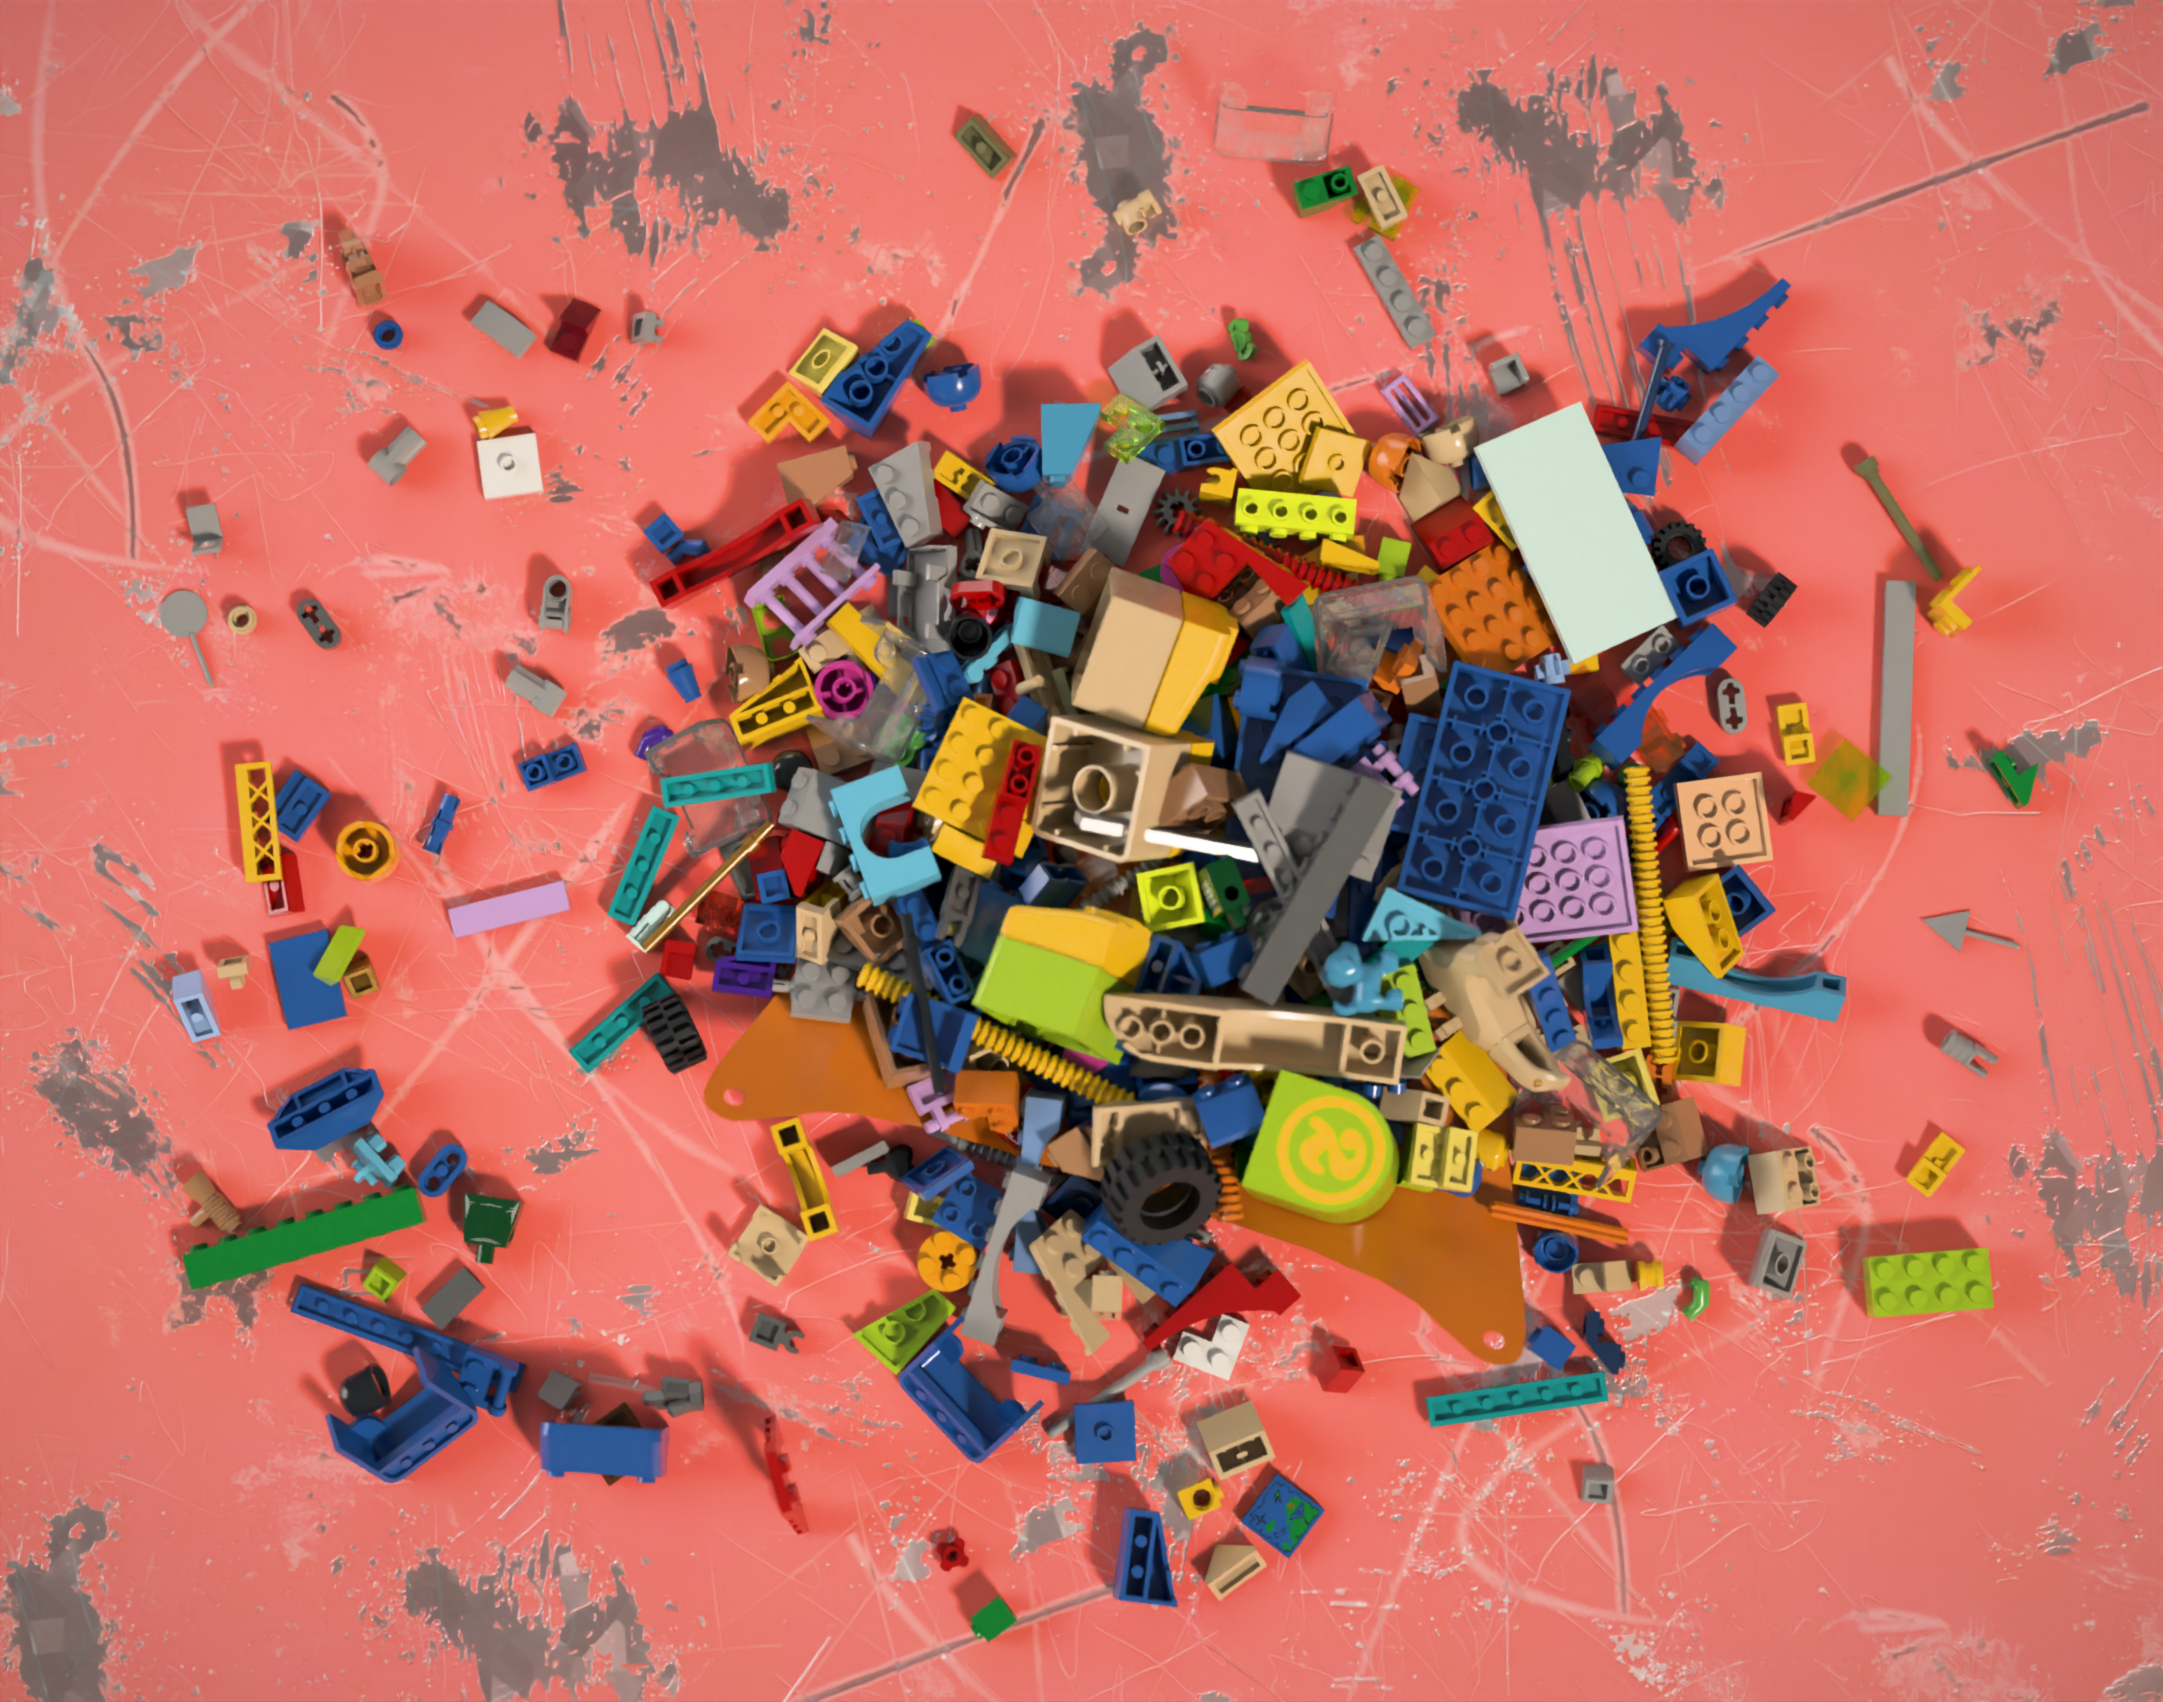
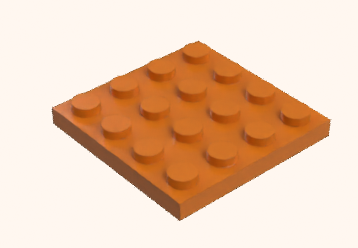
(1492, 610)

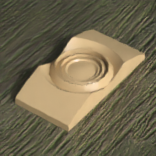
(1123, 1121)

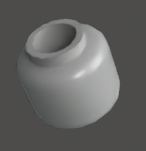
(1217, 385)

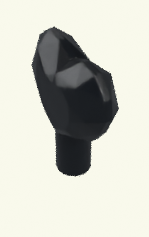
(895, 1164)

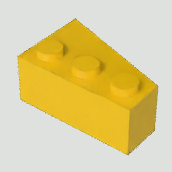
(777, 709)

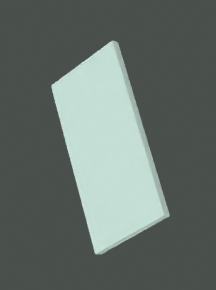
(1575, 532)

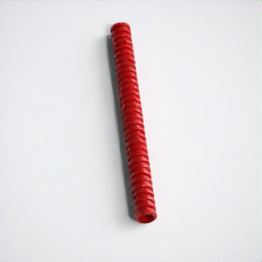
(1318, 577)

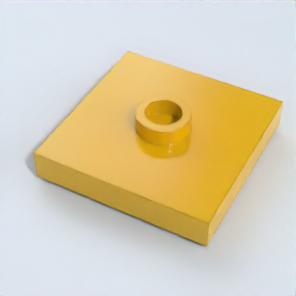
(1334, 461)

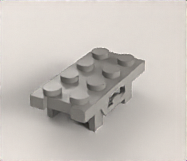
(928, 581)

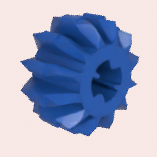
(931, 724)

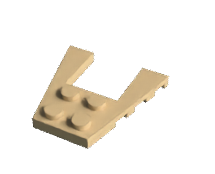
(1066, 1263)

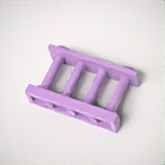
(784, 574)

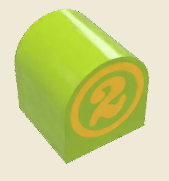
(1322, 1152)

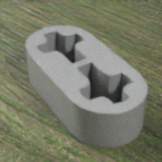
(1738, 706)

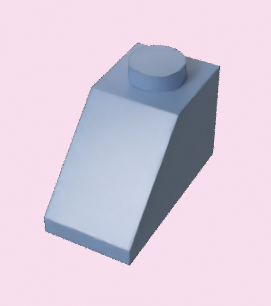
(195, 1005)

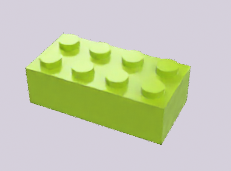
(1927, 1282)

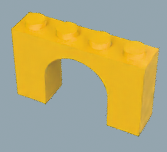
(814, 1198)

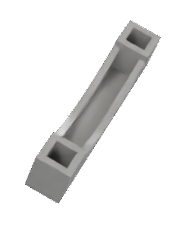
(985, 1314)

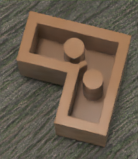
(1546, 1137)

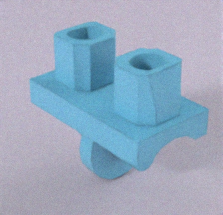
(368, 1153)

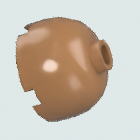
(748, 671)

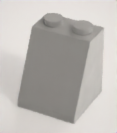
(809, 810)

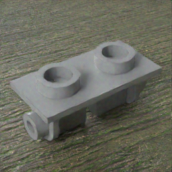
(1649, 655)

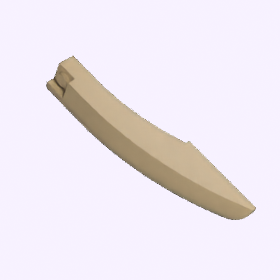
(1256, 1035)

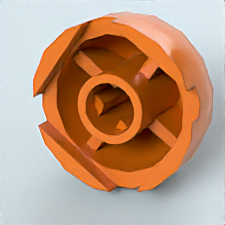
(1390, 459)

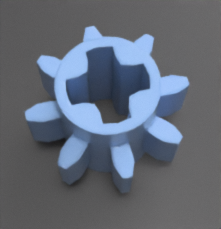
(1551, 669)

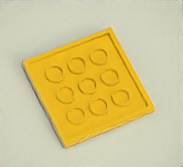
(1275, 428)
(968, 771)

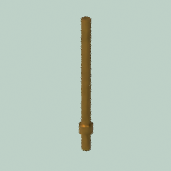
(749, 845)

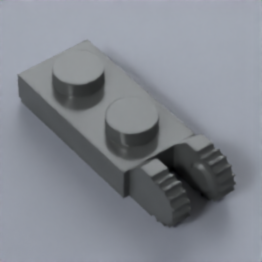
(959, 903)

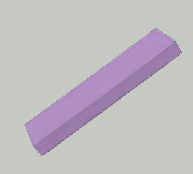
(509, 909)

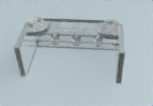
(1402, 600)
(894, 704)
(1604, 1098)

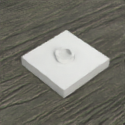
(510, 466)

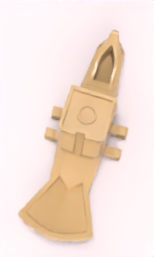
(1481, 992)

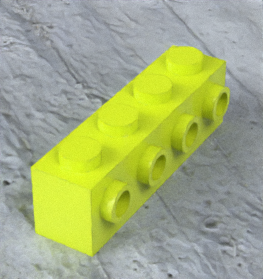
(1295, 515)

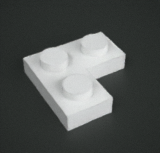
(1217, 1355)

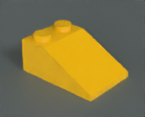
(1705, 923)

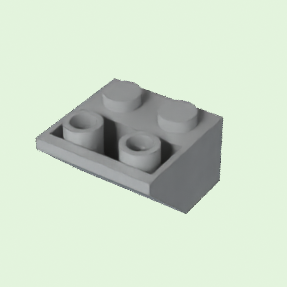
(1148, 375)

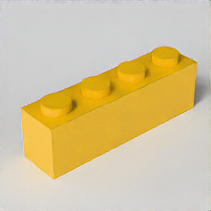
(1629, 989)

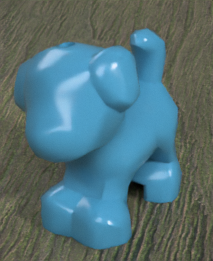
(1346, 969)

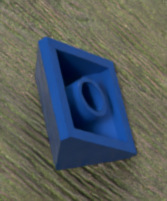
(1745, 900)

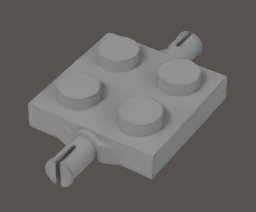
(822, 991)

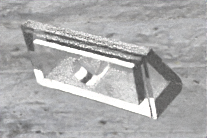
(845, 550)

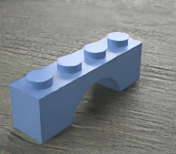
(1726, 410)

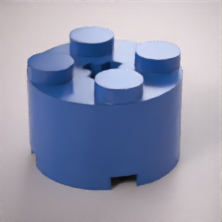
(1260, 687)

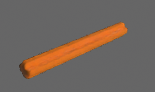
(1558, 1222)

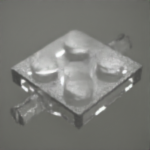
(1067, 520)

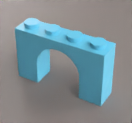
(883, 877)

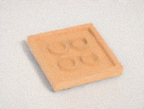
(1723, 821)

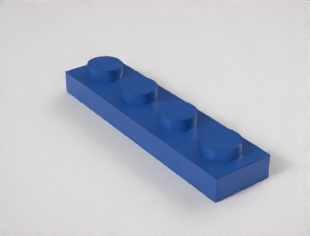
(1551, 1008)

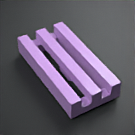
(1385, 392)

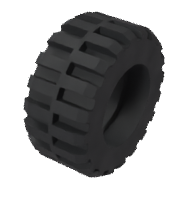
(1150, 1165)

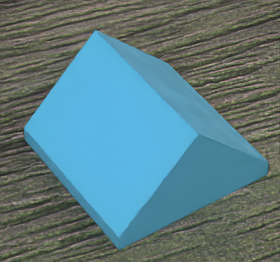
(1044, 626)

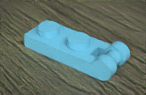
(1000, 642)

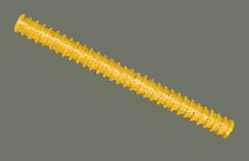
(1650, 914)
(1007, 1044)

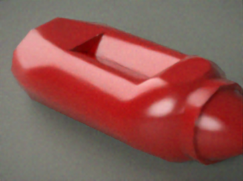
(1666, 833)

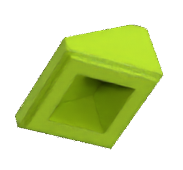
(384, 1279)

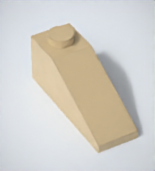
(829, 647)

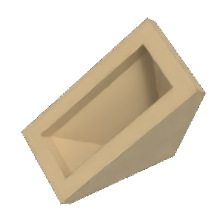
(1232, 1567)

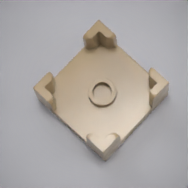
(1015, 560)
(769, 1245)

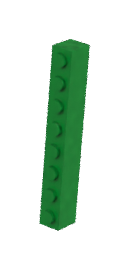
(304, 1238)

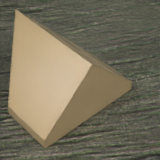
(1427, 487)

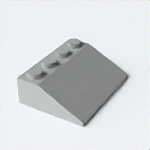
(1303, 802)

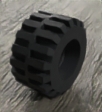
(674, 1033)

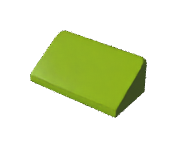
(339, 954)

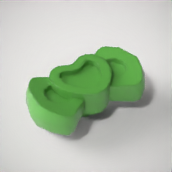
(1242, 339)

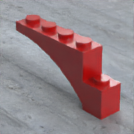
(1224, 1294)

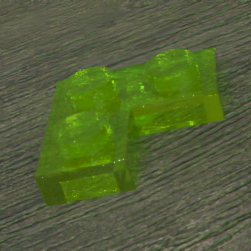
(1135, 427)

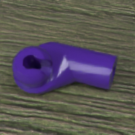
(652, 737)

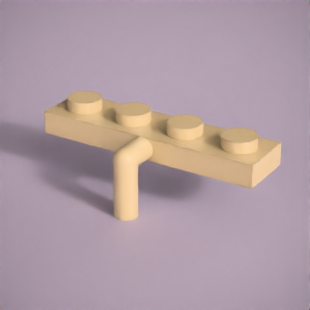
(1039, 681)

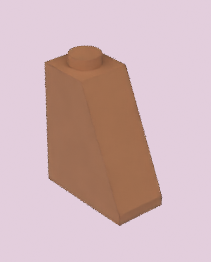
(817, 475)

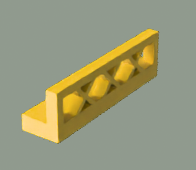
(249, 825)
(1582, 1165)

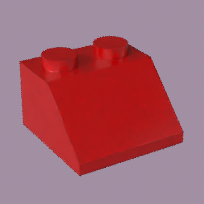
(1452, 534)
(800, 858)

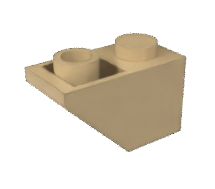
(1414, 1107)

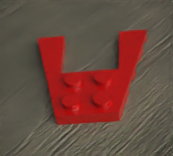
(1216, 556)
(779, 1466)

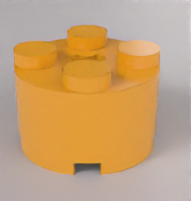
(351, 849)
(930, 1264)

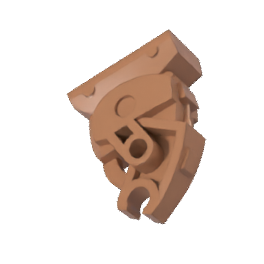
(361, 270)

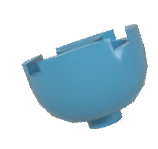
(1724, 1172)

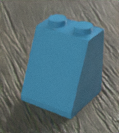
(1065, 440)

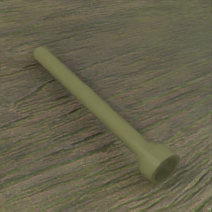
(1869, 471)

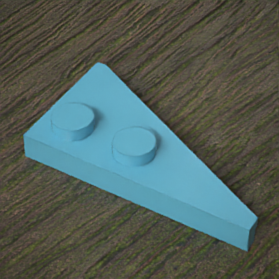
(1404, 918)

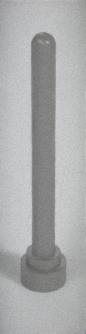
(1156, 1361)

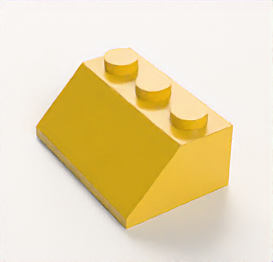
(1470, 1081)

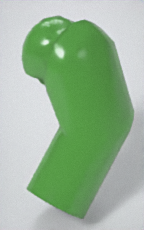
(1701, 1298)

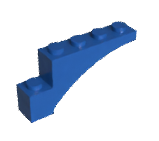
(1713, 340)

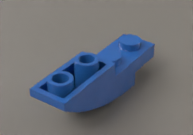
(1186, 454)
(937, 956)

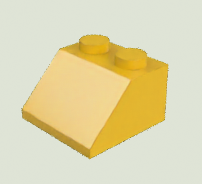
(1709, 1053)

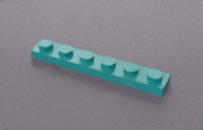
(1517, 1399)

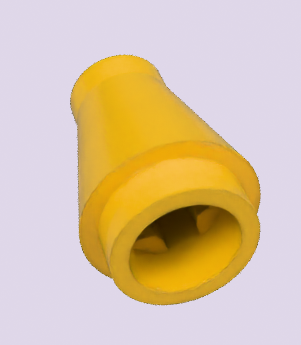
(494, 421)

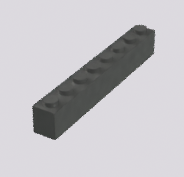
(1315, 889)

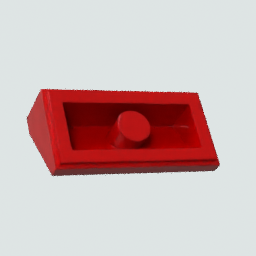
(1793, 806)
(284, 895)

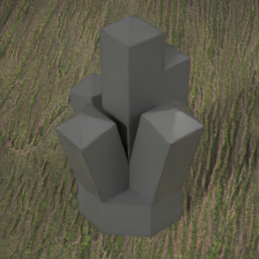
(677, 1396)

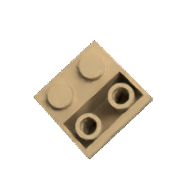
(1784, 1180)
(1235, 1440)

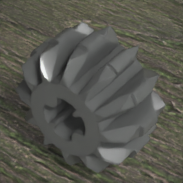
(1166, 512)

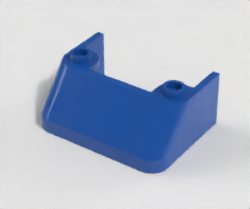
(959, 1401)
(412, 1432)
(603, 1450)

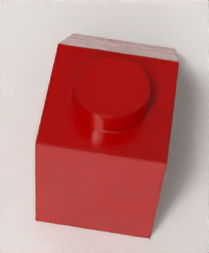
(894, 824)

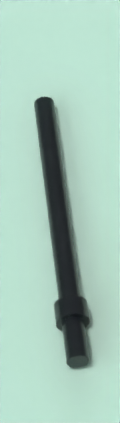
(911, 944)

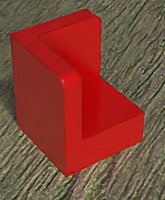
(678, 959)
(1339, 1369)

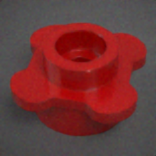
(949, 1562)

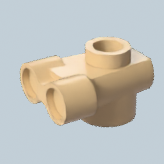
(1133, 213)

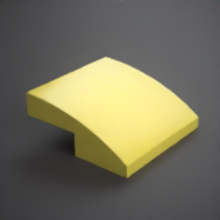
(1442, 1158)

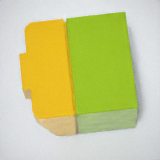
(1054, 972)

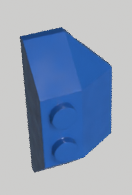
(1167, 971)
(327, 1110)

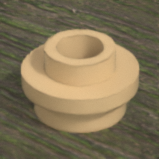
(236, 613)

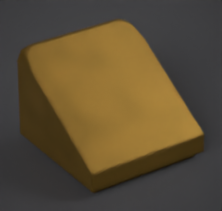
(361, 978)

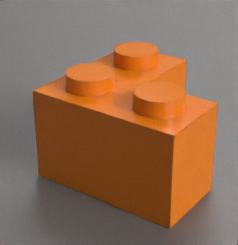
(990, 1096)

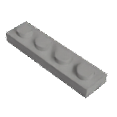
(1394, 292)

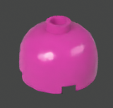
(842, 689)

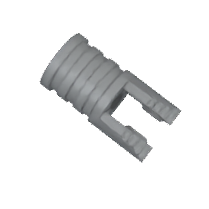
(1964, 1050)

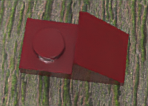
(575, 329)

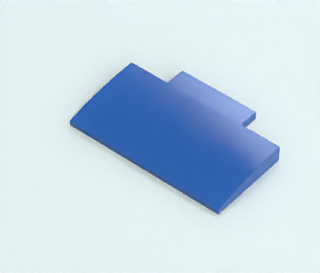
(1479, 791)

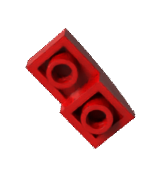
(952, 515)

